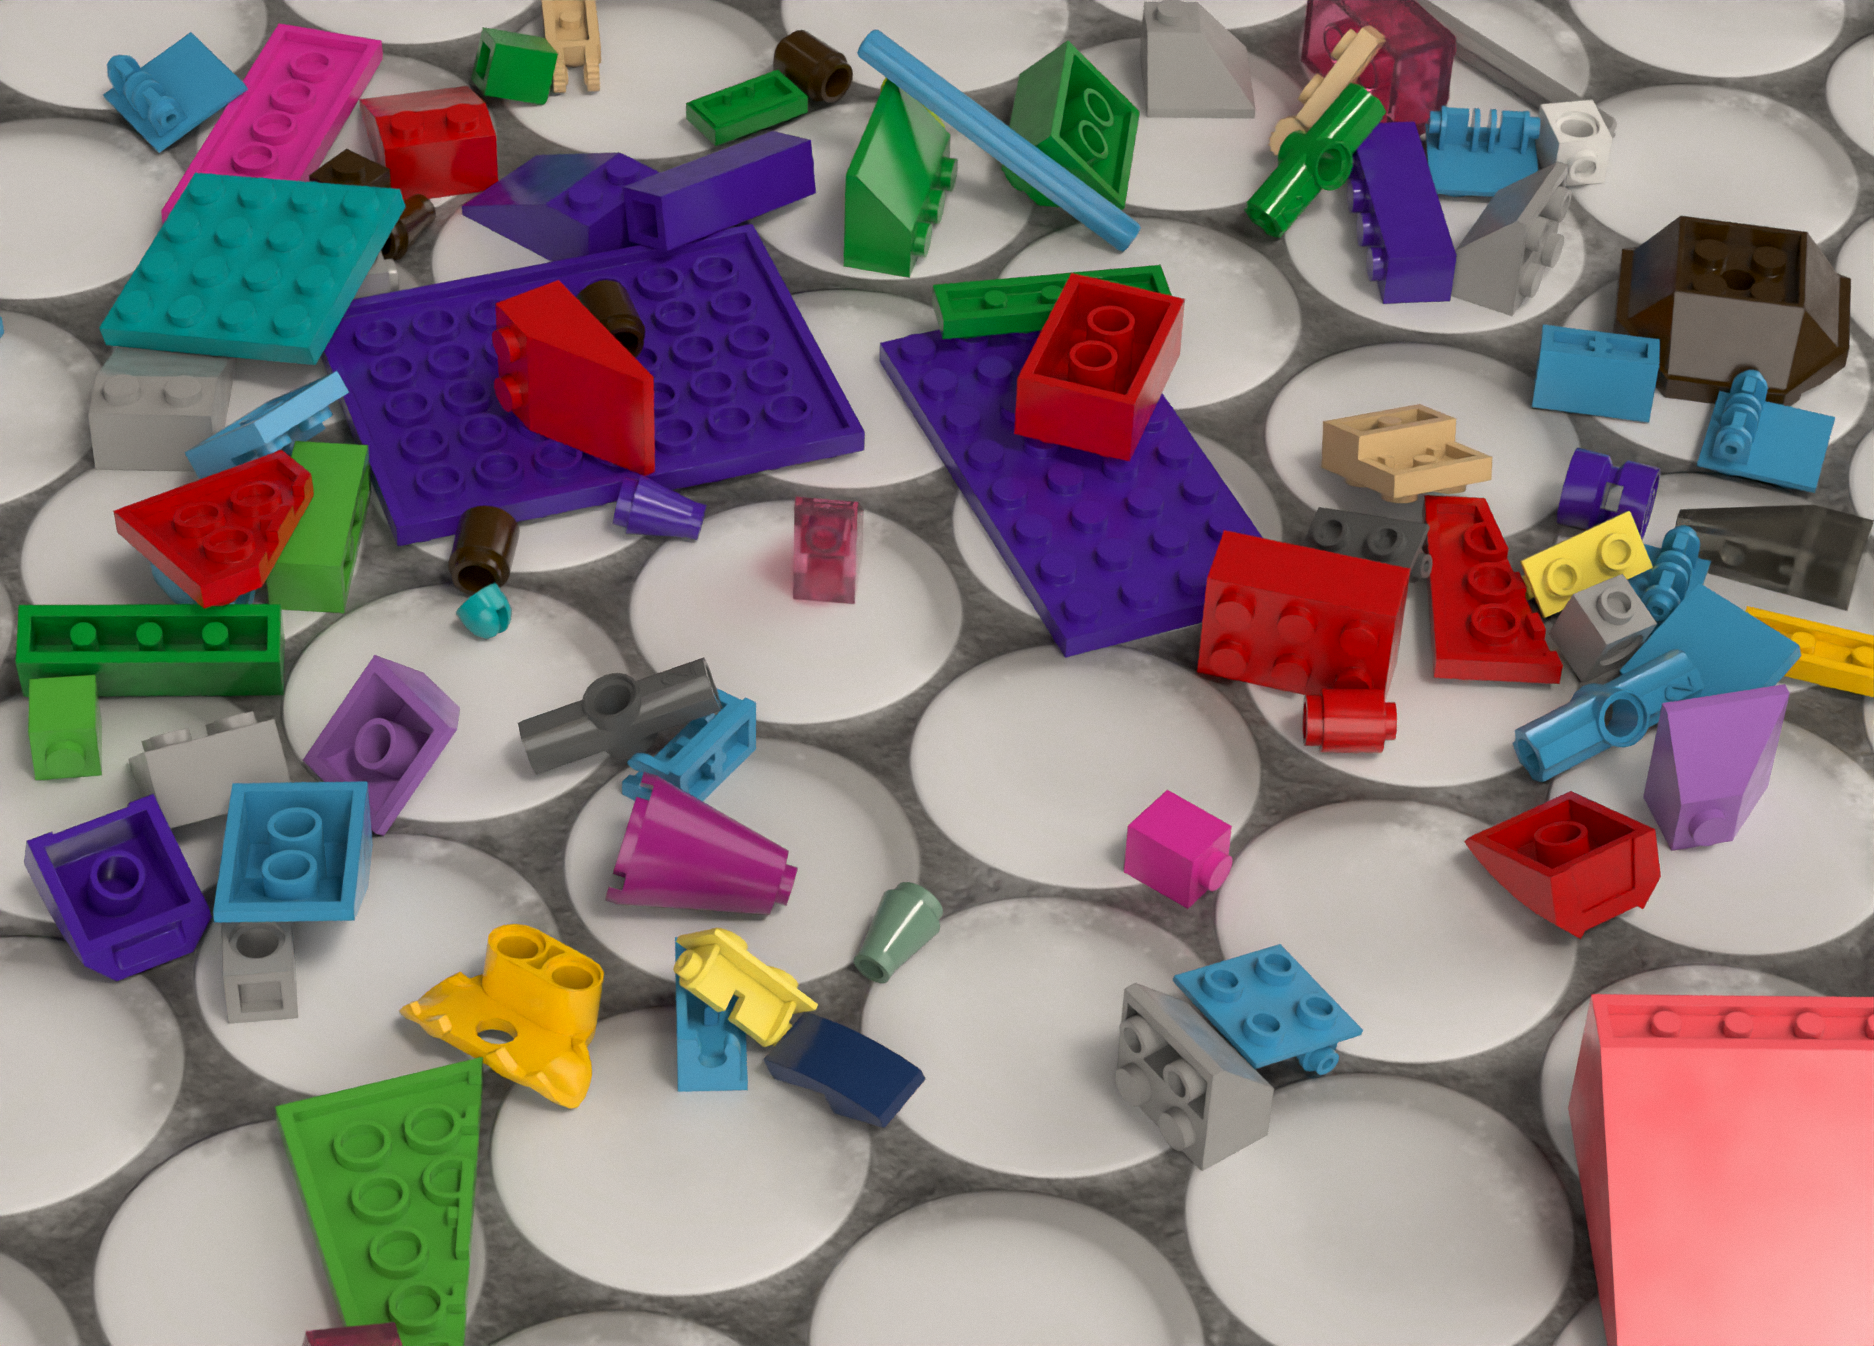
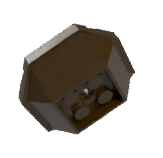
(1735, 303)

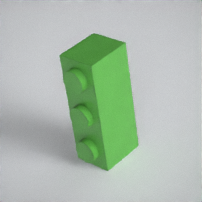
(323, 549)

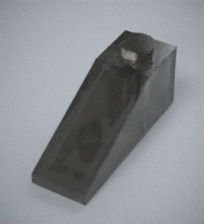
(1784, 548)

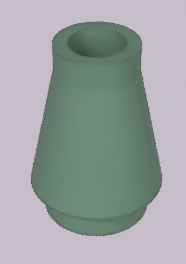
(899, 929)

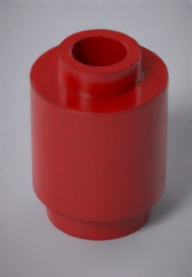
(1348, 720)

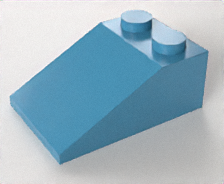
(295, 852)

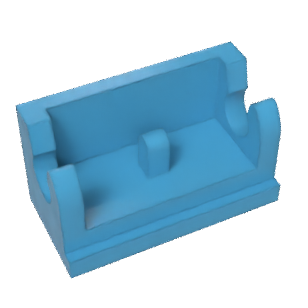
(1596, 373)
(701, 752)
(708, 1044)

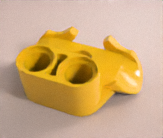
(537, 995)

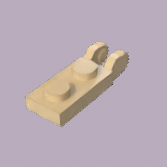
(574, 34)
(1352, 57)

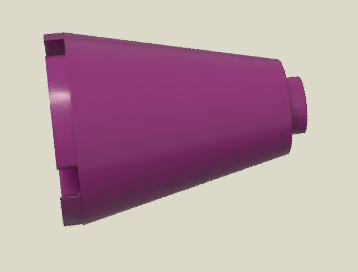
(697, 857)

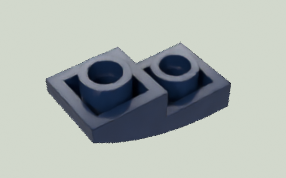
(849, 1068)

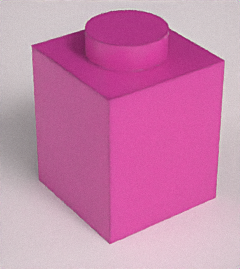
(1178, 849)

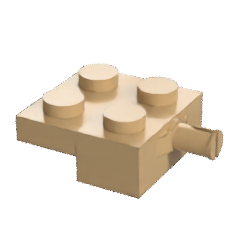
(1402, 453)

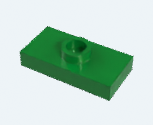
(746, 107)

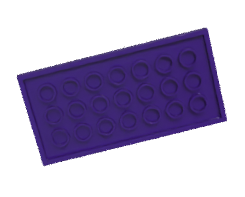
(1090, 538)

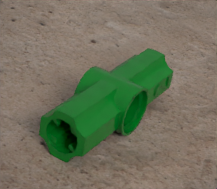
(1315, 160)

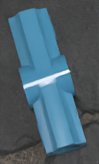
(1578, 728)

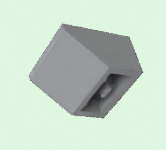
(1513, 242)
(197, 775)
(1188, 1078)

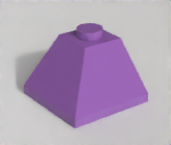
(385, 735)
(1713, 763)

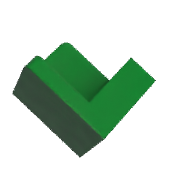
(514, 66)

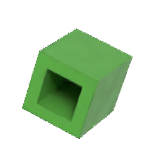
(65, 727)

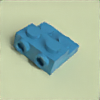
(269, 427)

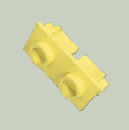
(1584, 562)
(721, 966)

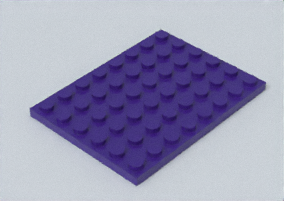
(727, 355)

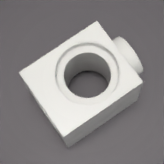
(1576, 137)

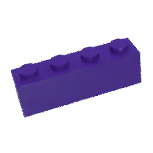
(1400, 217)

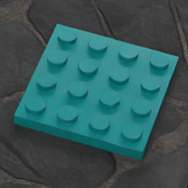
(253, 268)

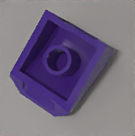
(120, 890)

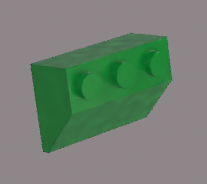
(1077, 121)
(896, 185)

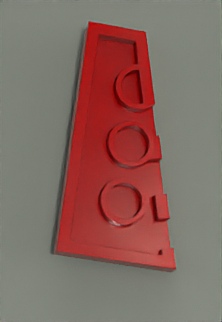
(1478, 602)

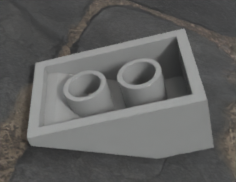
(157, 407)

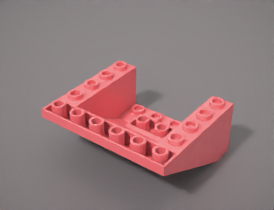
(1729, 1168)

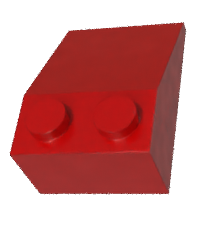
(433, 141)
(573, 378)

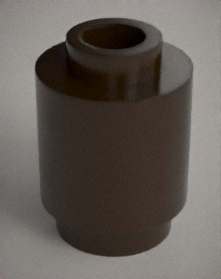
(813, 66)
(616, 312)
(483, 549)

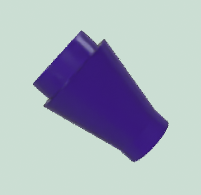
(656, 510)

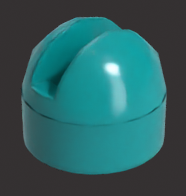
(486, 612)

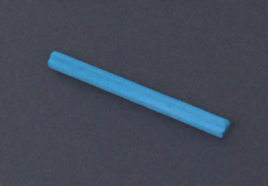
(998, 140)

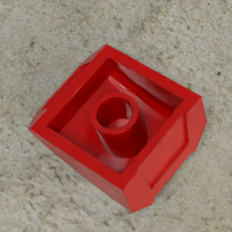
(1572, 861)

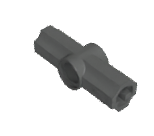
(619, 715)

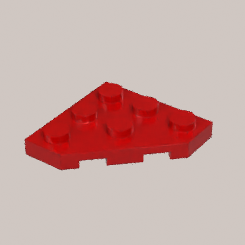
(223, 529)

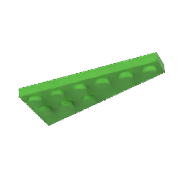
(393, 1196)

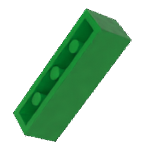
(155, 648)

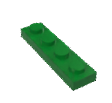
(1020, 302)

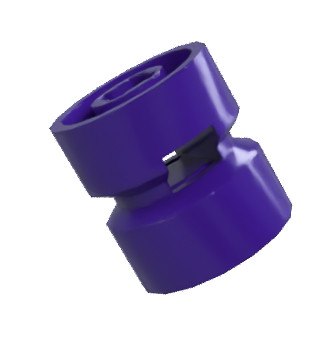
(1589, 486)

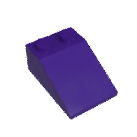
(562, 204)

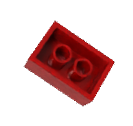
(1099, 367)
(1300, 617)

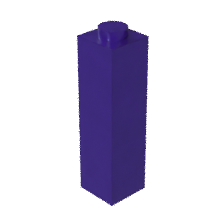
(719, 190)

